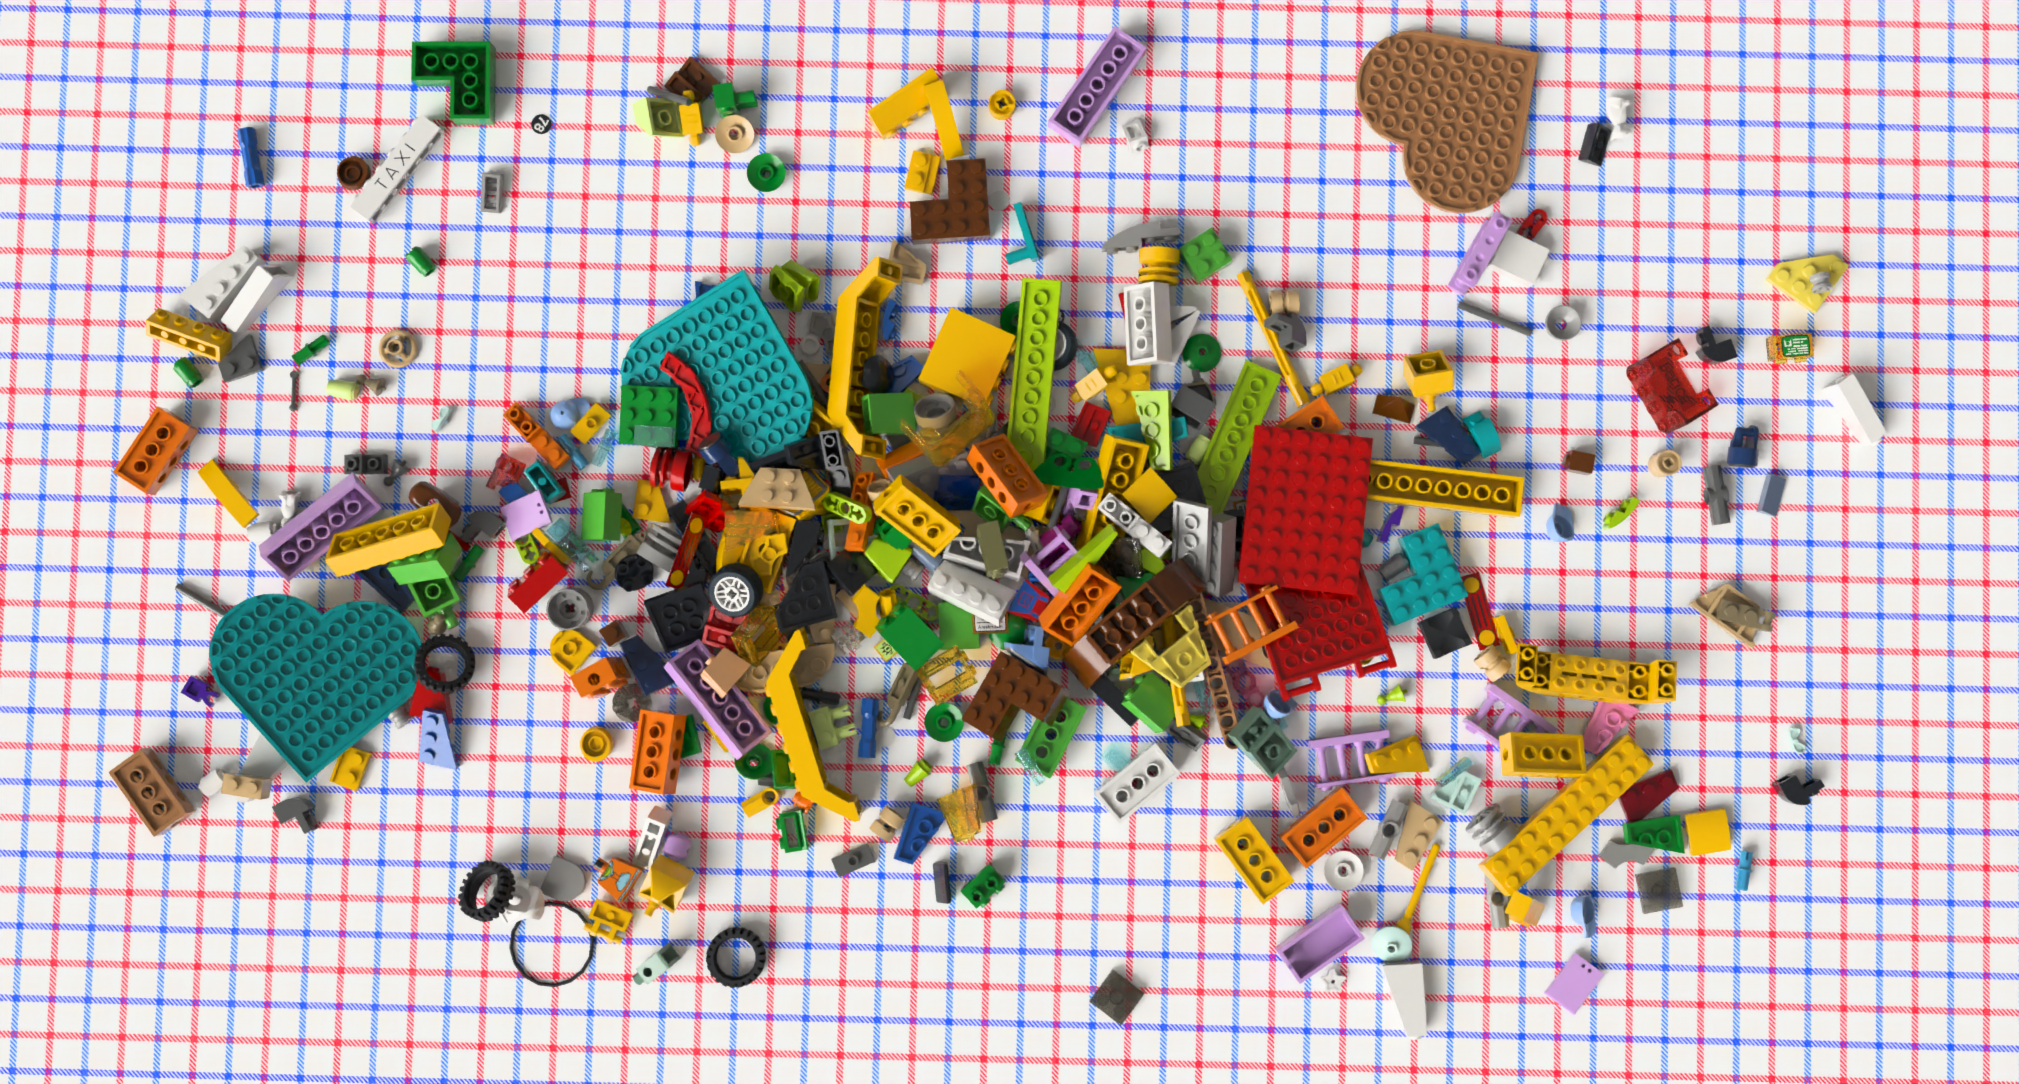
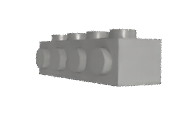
(1222, 555)

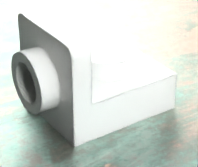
(1135, 136)

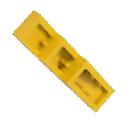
(228, 493)

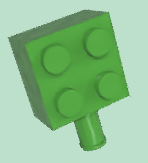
(990, 510)
(438, 597)

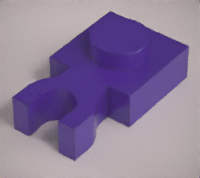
(198, 690)

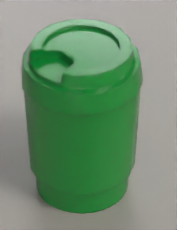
(420, 261)
(188, 372)

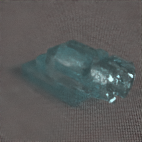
(572, 544)

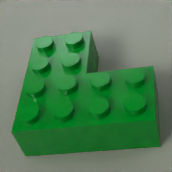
(466, 69)

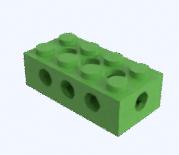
(1057, 746)

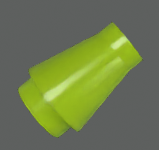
(918, 772)

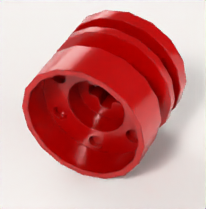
(666, 468)

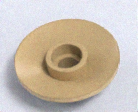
(734, 143)

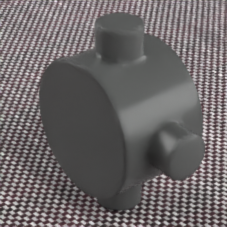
(1079, 514)

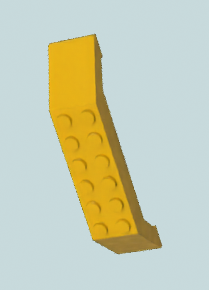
(854, 342)
(799, 736)

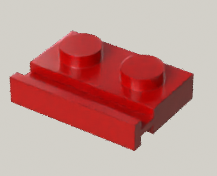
(1091, 424)

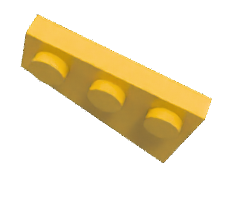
(1397, 757)

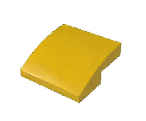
(1149, 495)
(1707, 831)

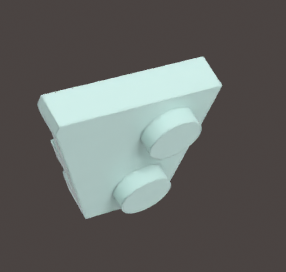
(1458, 792)

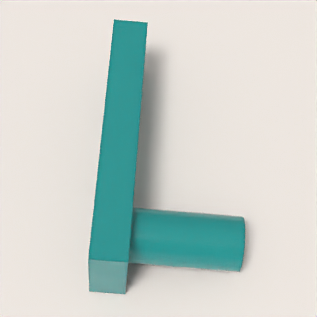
(1030, 250)

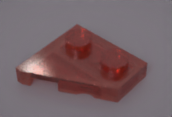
(506, 471)

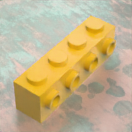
(189, 334)

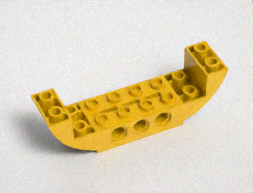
(1595, 677)

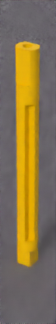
(1280, 354)
(1179, 696)

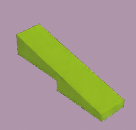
(1091, 552)

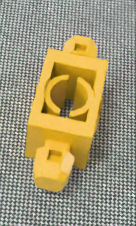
(692, 119)
(1336, 379)
(1093, 383)

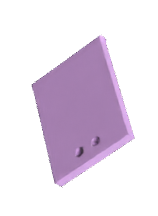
(525, 515)
(1574, 983)

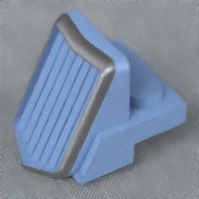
(1032, 652)

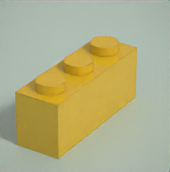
(1524, 909)

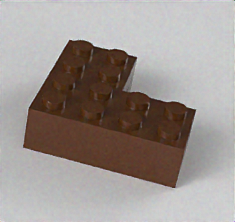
(960, 217)
(1006, 691)

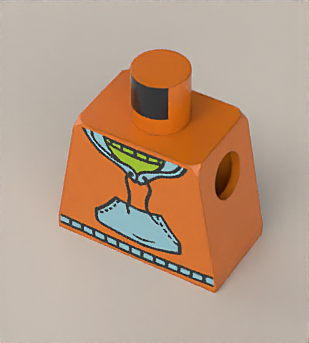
(617, 876)

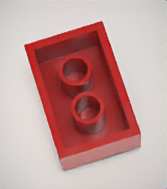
(537, 581)

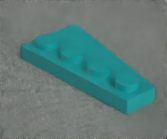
(1134, 432)

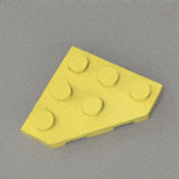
(1794, 281)

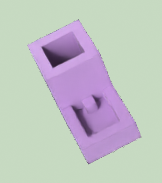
(1079, 499)

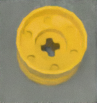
(1159, 264)

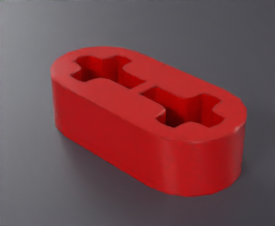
(1528, 223)

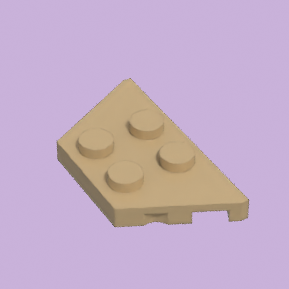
(778, 490)
(1708, 607)

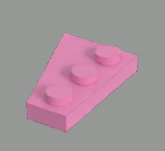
(1605, 724)

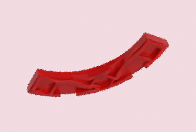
(695, 396)

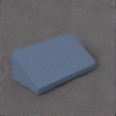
(1771, 495)

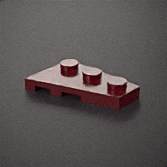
(1647, 795)

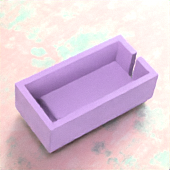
(1319, 943)

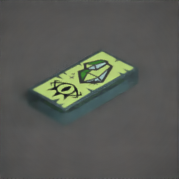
(1453, 771)

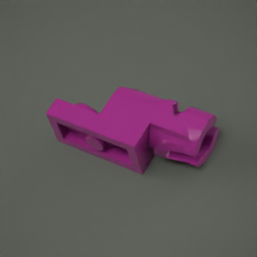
(1071, 526)

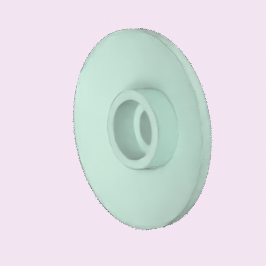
(1394, 937)

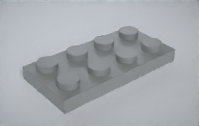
(1192, 535)

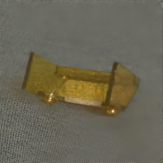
(946, 446)

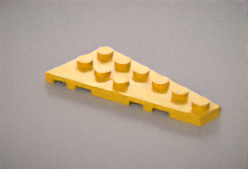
(1126, 380)

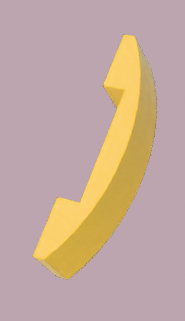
(944, 119)

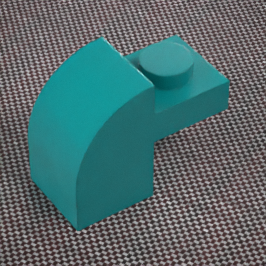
(1483, 433)

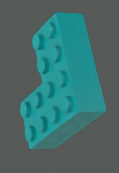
(1433, 578)

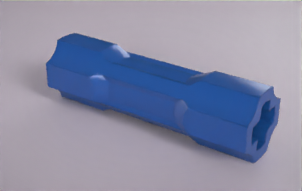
(252, 170)
(869, 714)

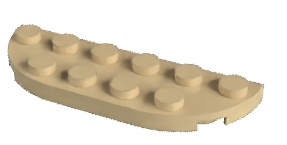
(809, 669)

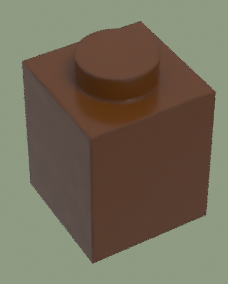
(1578, 462)
(614, 633)

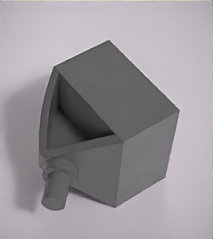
(1194, 401)

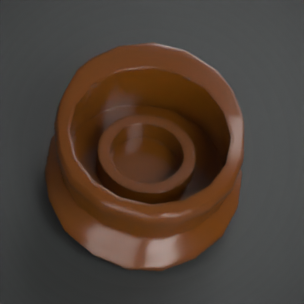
(353, 173)

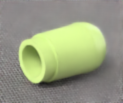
(343, 389)
(1197, 449)

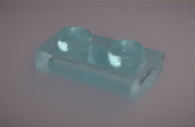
(1203, 700)

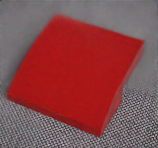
(710, 507)
(720, 628)

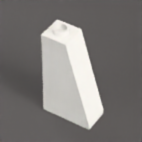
(256, 296)
(1855, 409)
(262, 762)
(1407, 994)

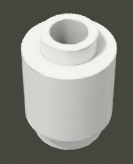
(261, 531)
(212, 781)

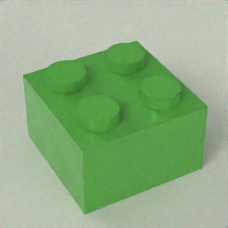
(1204, 256)

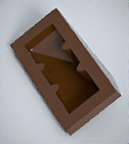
(1393, 408)

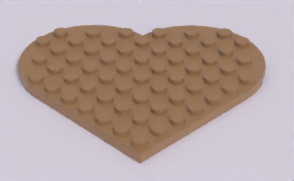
(1453, 110)

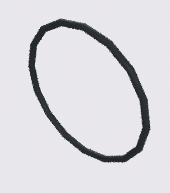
(559, 983)

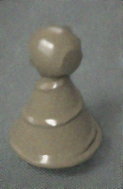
(375, 385)
(437, 624)

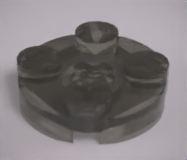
(621, 706)

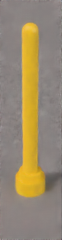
(1405, 923)

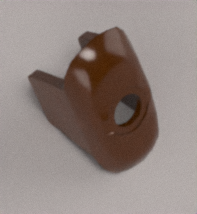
(423, 492)

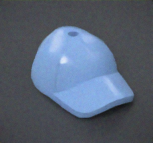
(573, 412)
(1560, 524)
(1275, 707)
(1583, 913)

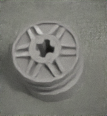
(935, 411)
(662, 548)
(558, 608)
(1495, 833)

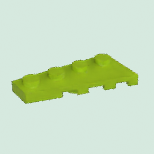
(1156, 423)

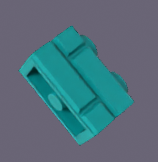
(544, 480)

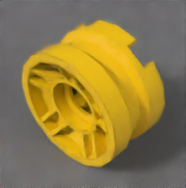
(1007, 110)
(1053, 652)

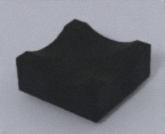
(1444, 633)

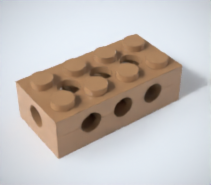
(139, 793)

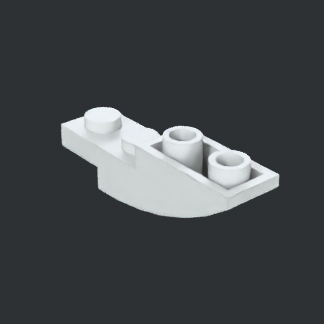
(1134, 525)

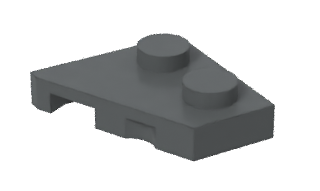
(241, 361)

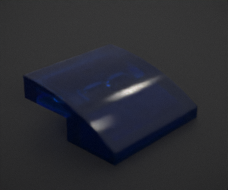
(957, 491)

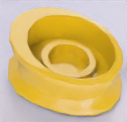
(596, 744)

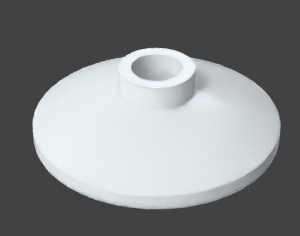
(1348, 879)

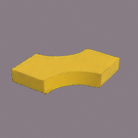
(551, 545)
(774, 546)
(866, 604)

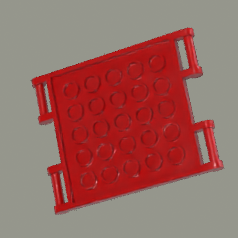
(1331, 634)

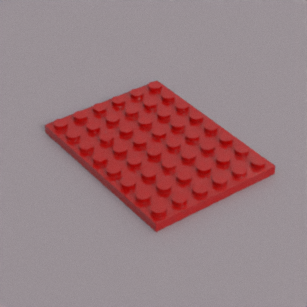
(1305, 510)

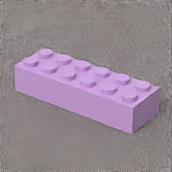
(1097, 87)
(312, 530)
(729, 717)

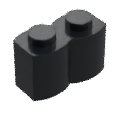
(711, 479)

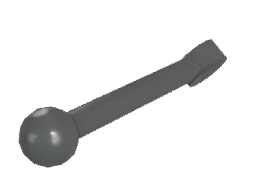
(294, 375)

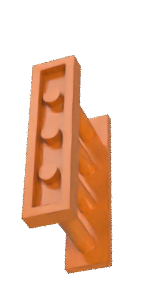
(1266, 634)

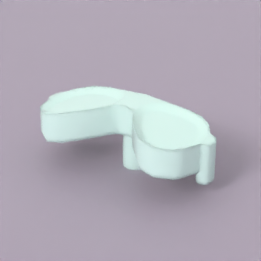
(444, 414)
(1797, 747)

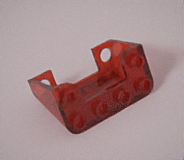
(1667, 389)

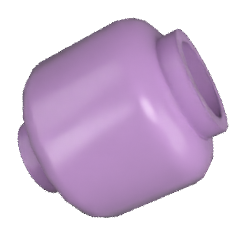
(677, 846)

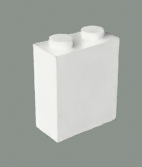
(1519, 259)

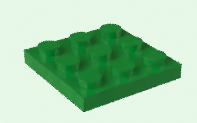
(648, 407)

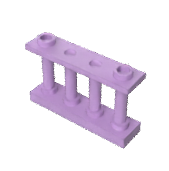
(1479, 253)
(1032, 562)
(1511, 705)
(1339, 743)

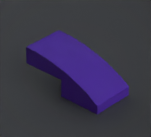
(1392, 520)

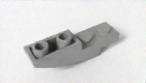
(1131, 238)

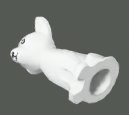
(1617, 114)
(290, 501)

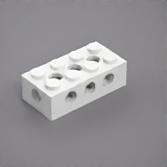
(1139, 796)

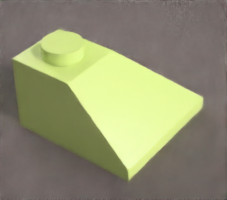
(658, 117)

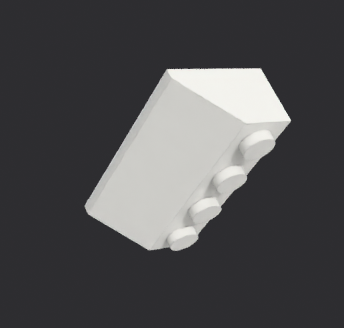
(1148, 324)
(971, 591)

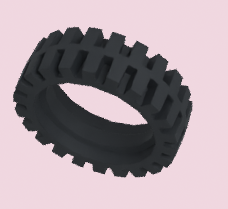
(443, 641)
(500, 898)
(722, 977)

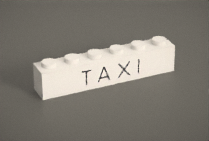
(397, 169)

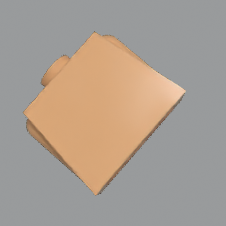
(724, 671)

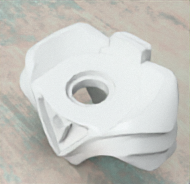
(526, 903)

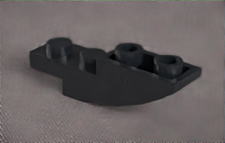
(837, 461)

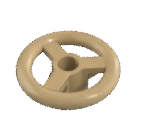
(390, 348)

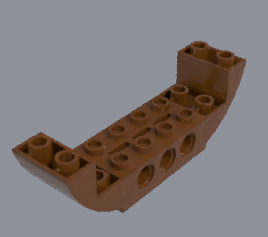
(1132, 621)

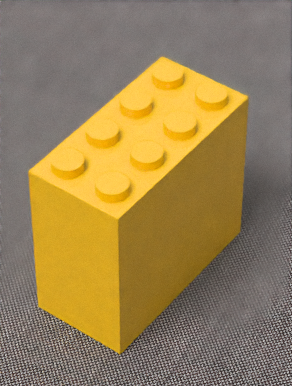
(972, 347)

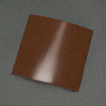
(692, 77)

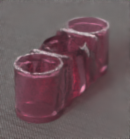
(1250, 689)

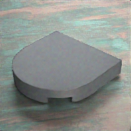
(563, 880)

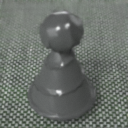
(398, 469)

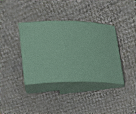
(1262, 742)

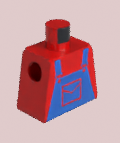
(1029, 602)

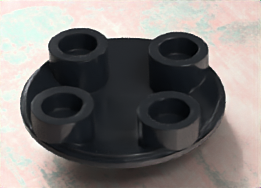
(877, 374)
(634, 572)

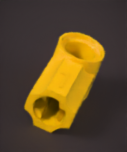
(887, 601)
(759, 802)

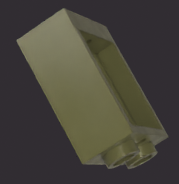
(992, 549)

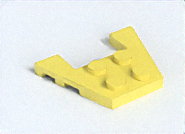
(1183, 658)

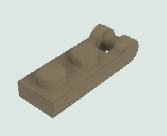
(1745, 615)

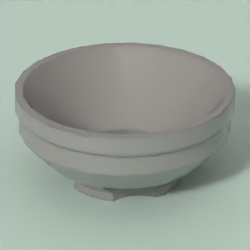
(1569, 316)

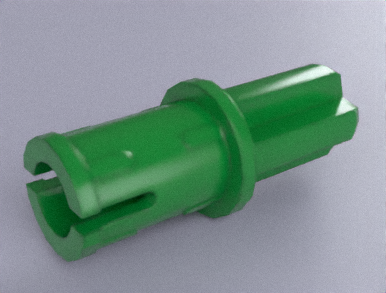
(310, 349)
(468, 562)
(996, 751)

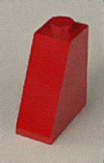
(426, 698)

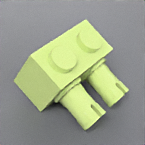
(824, 727)

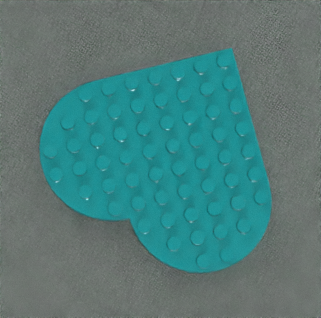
(741, 359)
(313, 676)

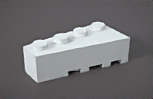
(220, 286)
(968, 553)

